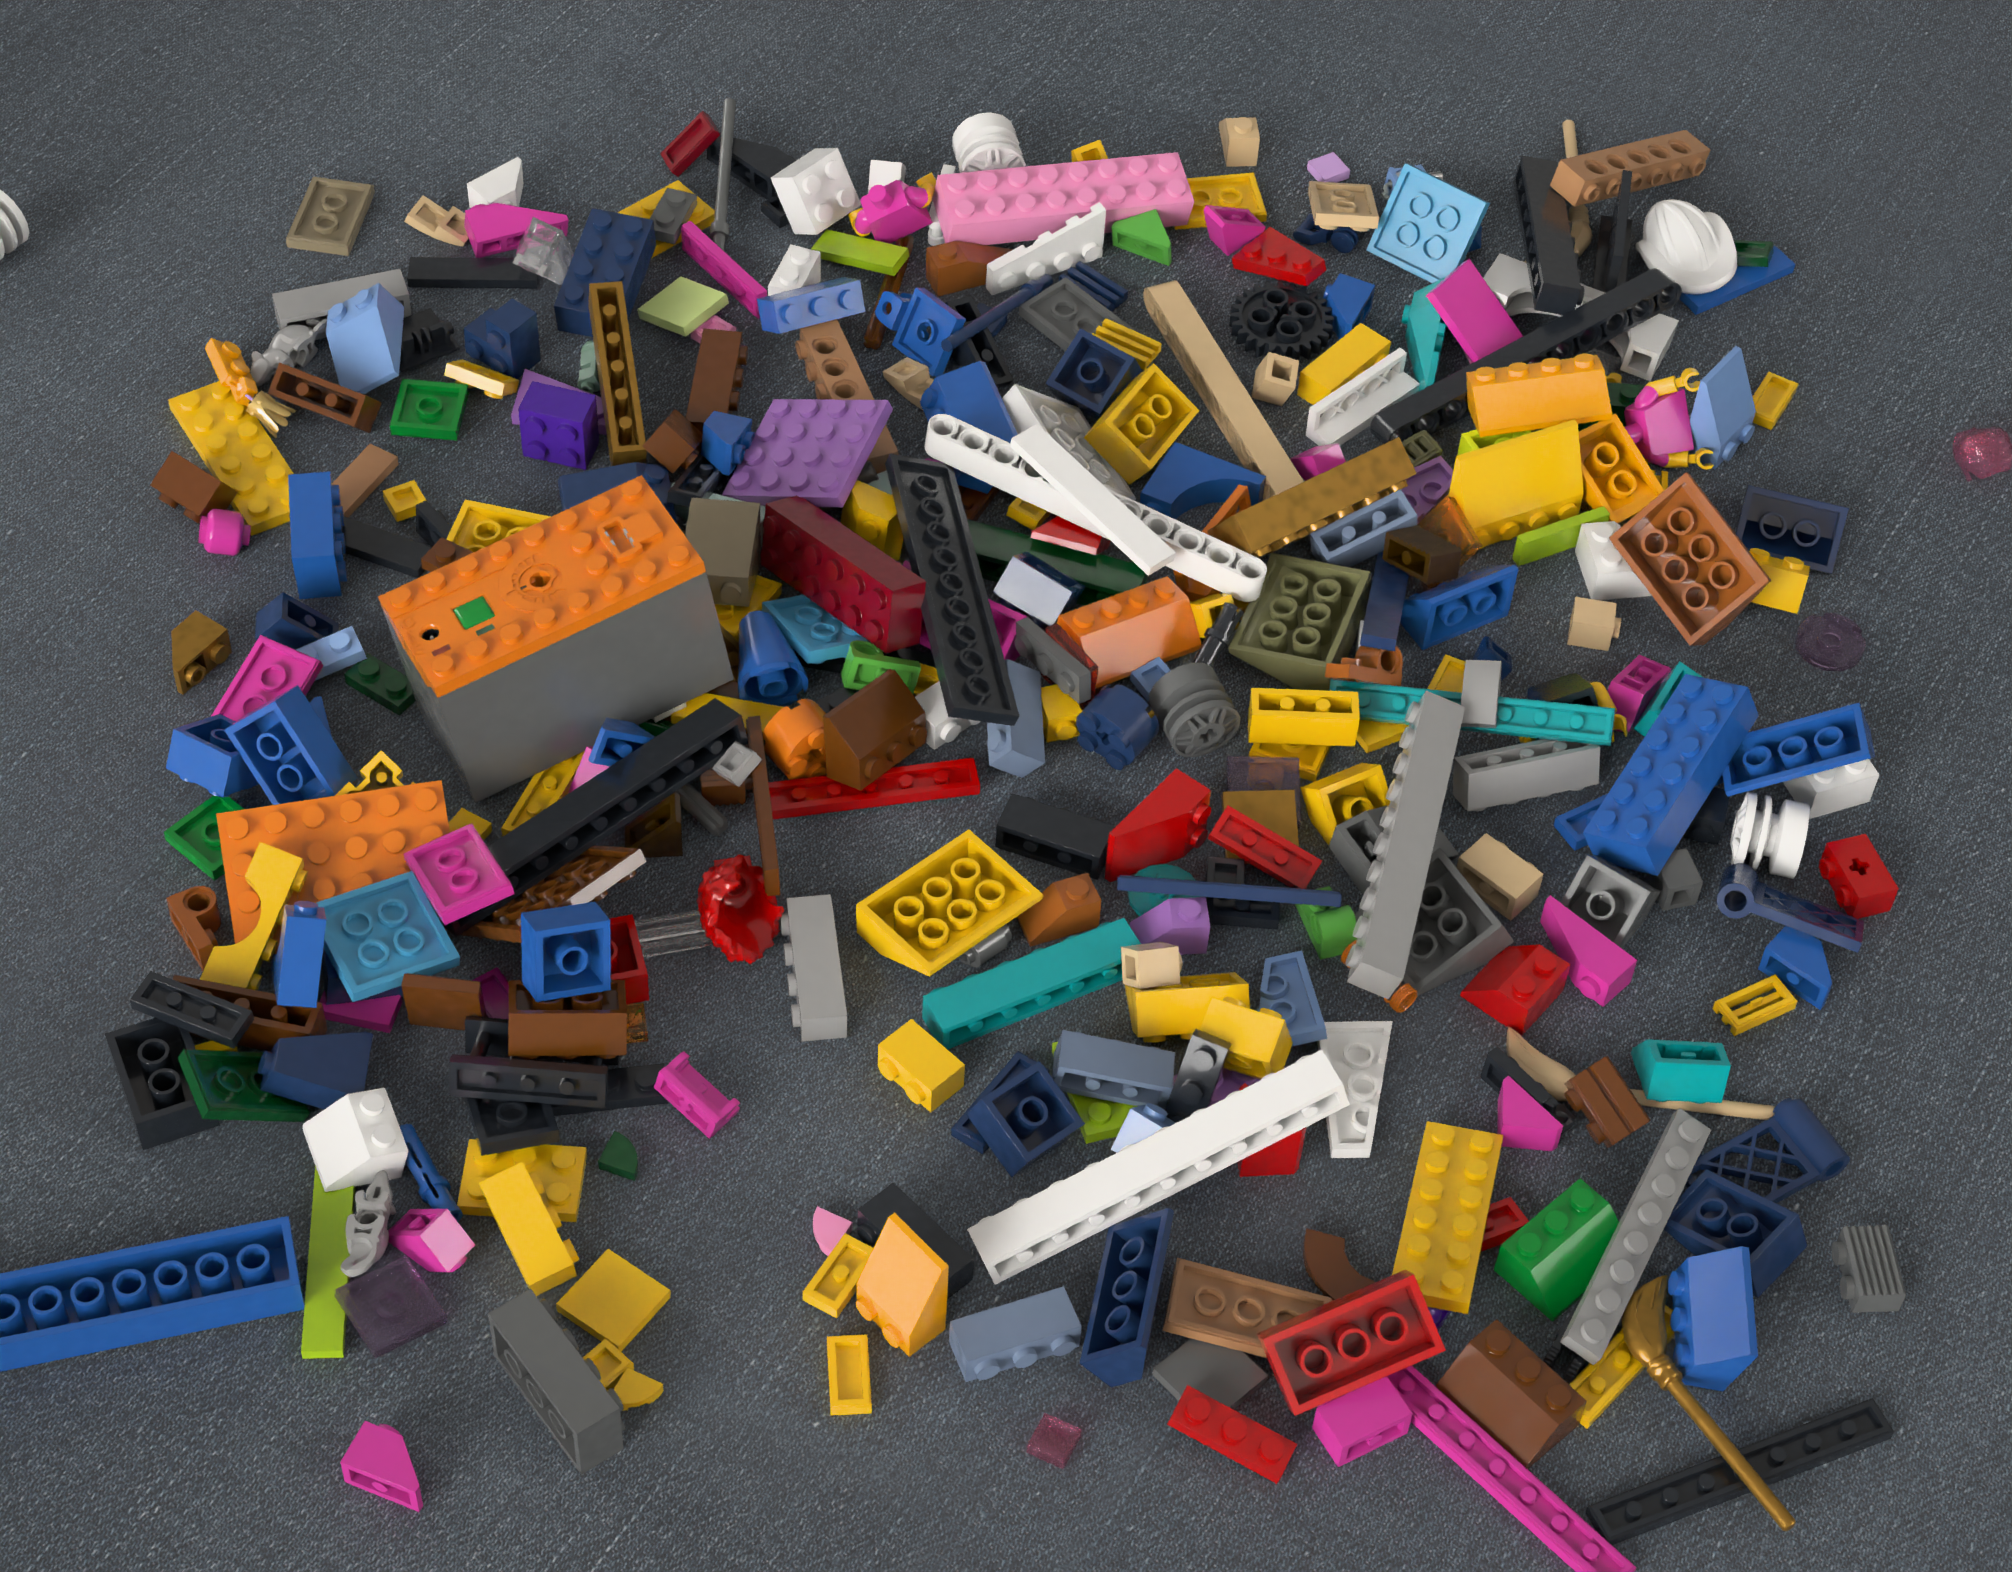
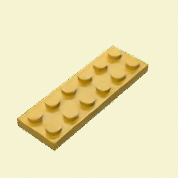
(237, 453)
(1448, 1213)

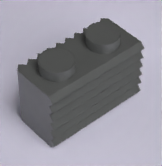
(1869, 1269)

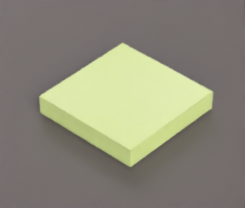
(683, 306)

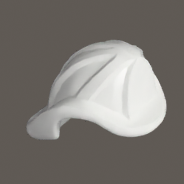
(1688, 246)

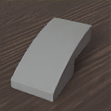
(1481, 693)

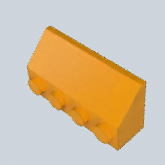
(1538, 395)

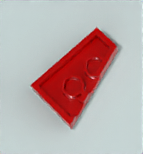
(1279, 258)

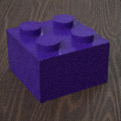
(559, 425)

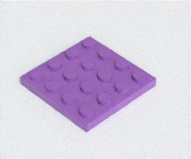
(809, 450)

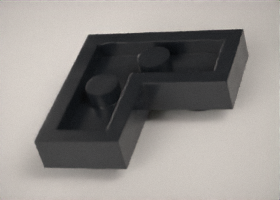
(1236, 911)

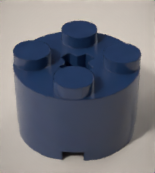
(1116, 725)

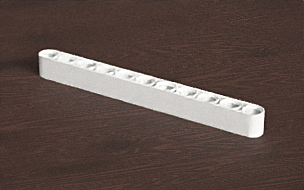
(1002, 467)

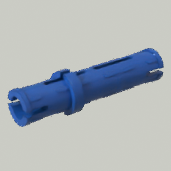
(440, 1183)

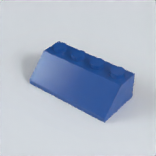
(974, 399)
(1799, 749)

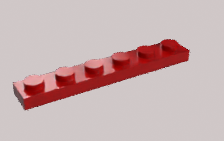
(894, 787)

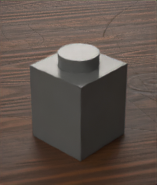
(1677, 881)

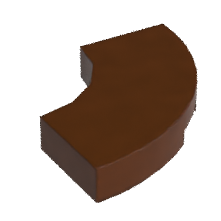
(1329, 1265)

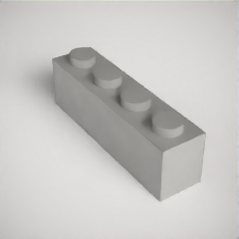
(311, 304)
(1524, 772)
(816, 968)

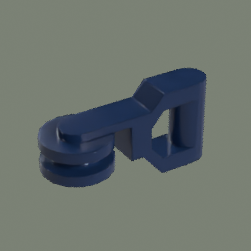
(1342, 238)

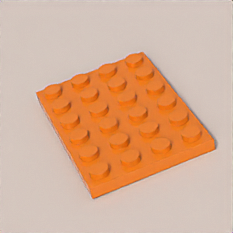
(342, 840)

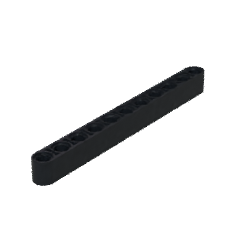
(1560, 339)

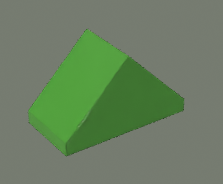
(1143, 236)

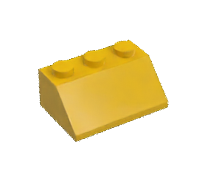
(1180, 1006)

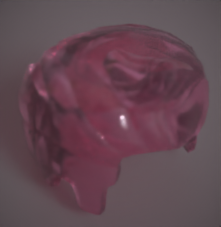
(1982, 451)

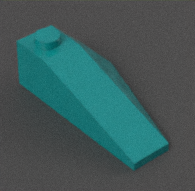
(1424, 336)

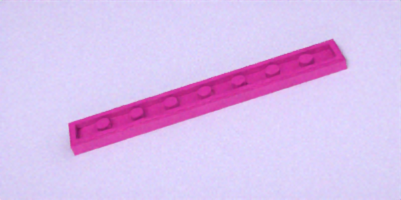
(1506, 1477)

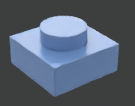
(1148, 675)

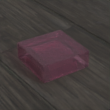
(1054, 1441)

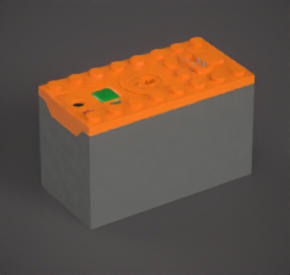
(554, 633)

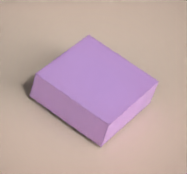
(1328, 168)

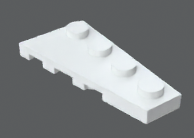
(1050, 253)
(1359, 1058)

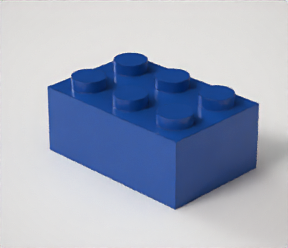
(315, 540)
(290, 750)

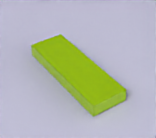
(861, 252)
(1554, 537)

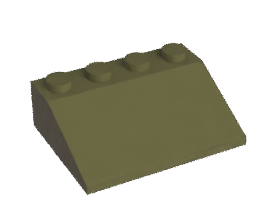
(1302, 620)

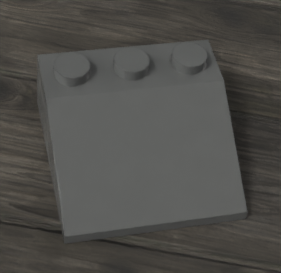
(1452, 929)

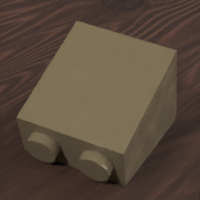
(729, 544)

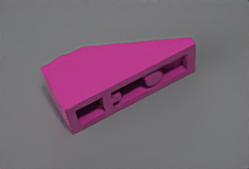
(501, 226)
(1636, 687)
(1597, 963)

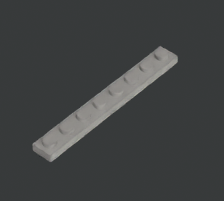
(1635, 1237)

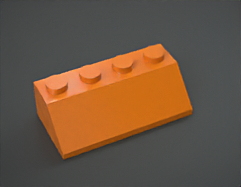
(1134, 629)

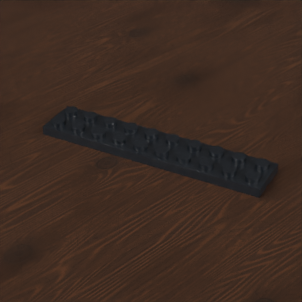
(955, 597)

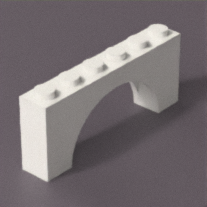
(1639, 347)

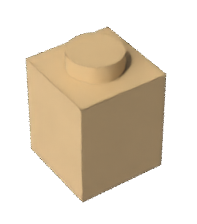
(1275, 379)
(1593, 624)
(1151, 965)

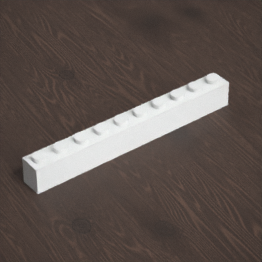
(1158, 1166)

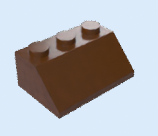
(873, 731)
(569, 1025)
(1512, 1394)

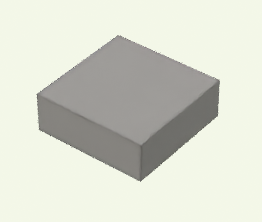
(737, 763)

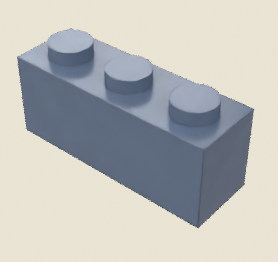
(1363, 531)
(1021, 746)
(1113, 1069)
(1015, 1334)

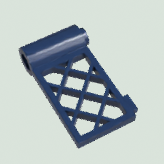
(1743, 894)
(1798, 1134)

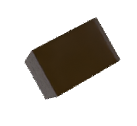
(658, 830)

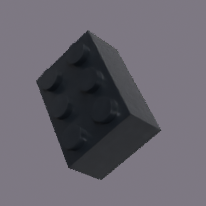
(154, 1081)

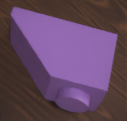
(1176, 922)

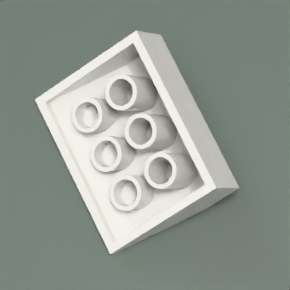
(1067, 427)

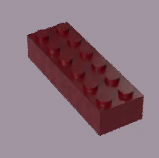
(843, 573)

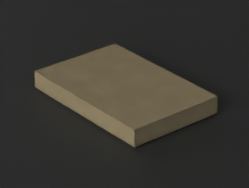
(330, 216)

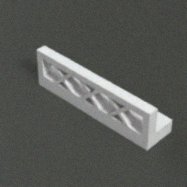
(1360, 400)

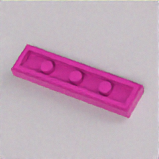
(722, 267)

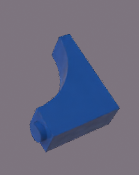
(1194, 478)
(299, 955)

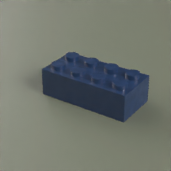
(609, 250)

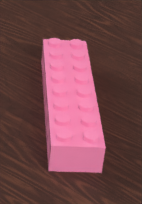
(1030, 200)

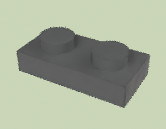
(672, 212)

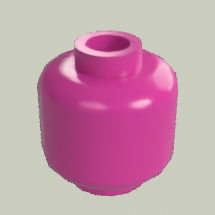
(223, 532)

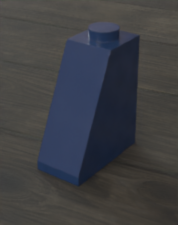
(317, 1067)

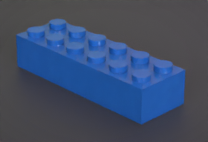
(1671, 774)

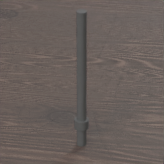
(720, 228)

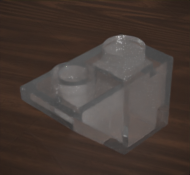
(544, 251)

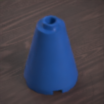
(767, 663)

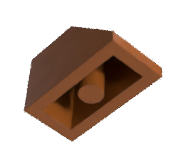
(1065, 910)

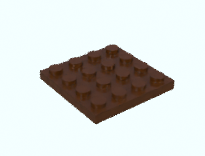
(575, 883)

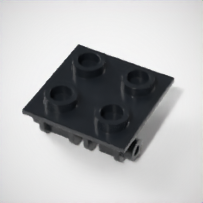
(425, 339)

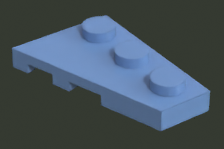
(1290, 992)

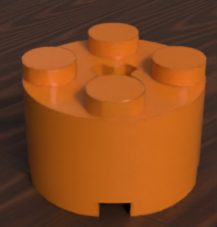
(797, 740)

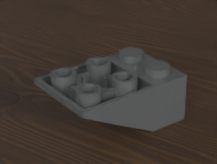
(1355, 840)

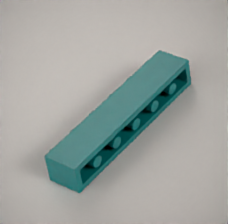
(1027, 985)

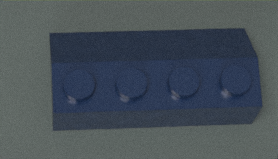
(1126, 1298)

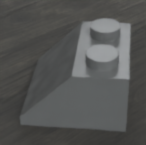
(1609, 899)

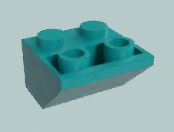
(1682, 1070)

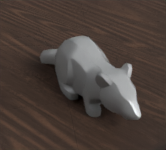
(290, 347)
(367, 1230)

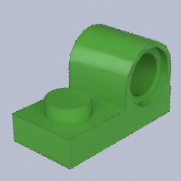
(867, 662)
(1328, 927)

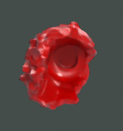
(737, 910)

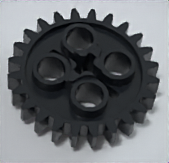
(1296, 334)

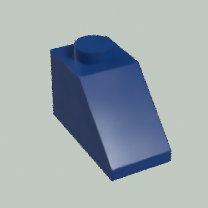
(1350, 302)
(616, 741)
(1799, 964)

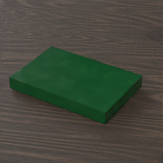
(229, 1087)

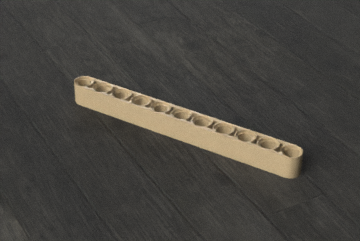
(1220, 387)

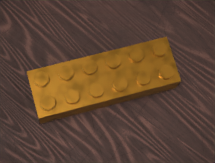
(1317, 501)

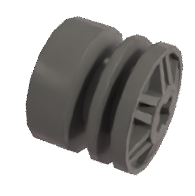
(1194, 709)

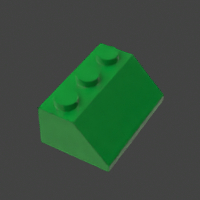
(1558, 1249)

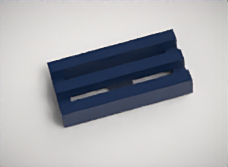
(1097, 285)

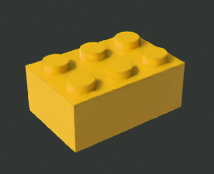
(1141, 424)

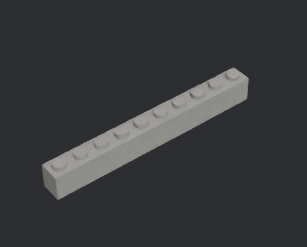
(1405, 845)

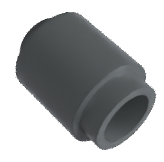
(987, 948)

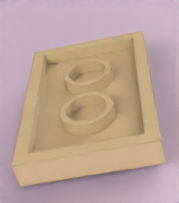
(1343, 205)

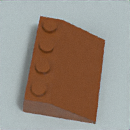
(1690, 561)

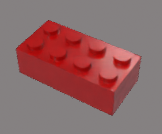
(1351, 1342)

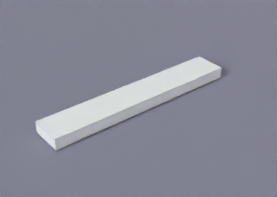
(1093, 499)

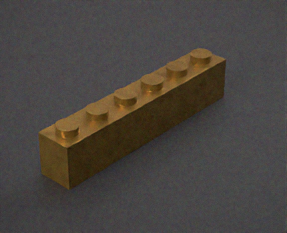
(616, 373)

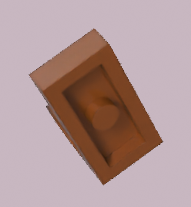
(1369, 666)
(196, 919)

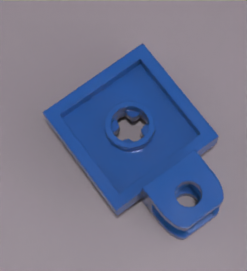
(911, 317)

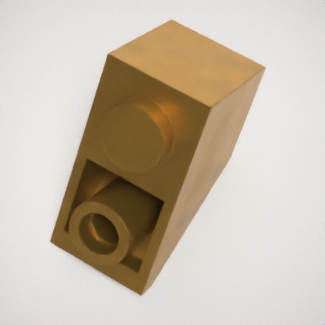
(197, 649)

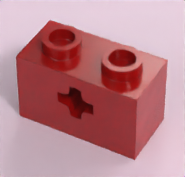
(1858, 876)

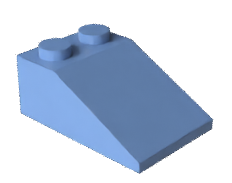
(366, 339)
(1723, 410)

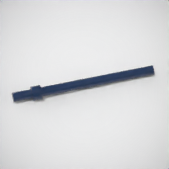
(1026, 292)

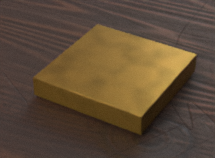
(1269, 808)

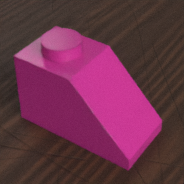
(431, 1239)
(382, 1465)

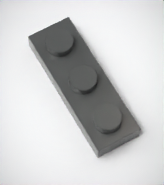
(1053, 660)

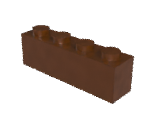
(717, 375)
(270, 1019)

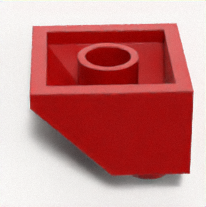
(1070, 535)

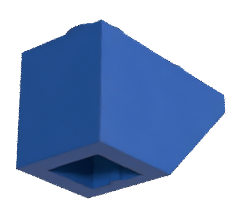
(726, 440)

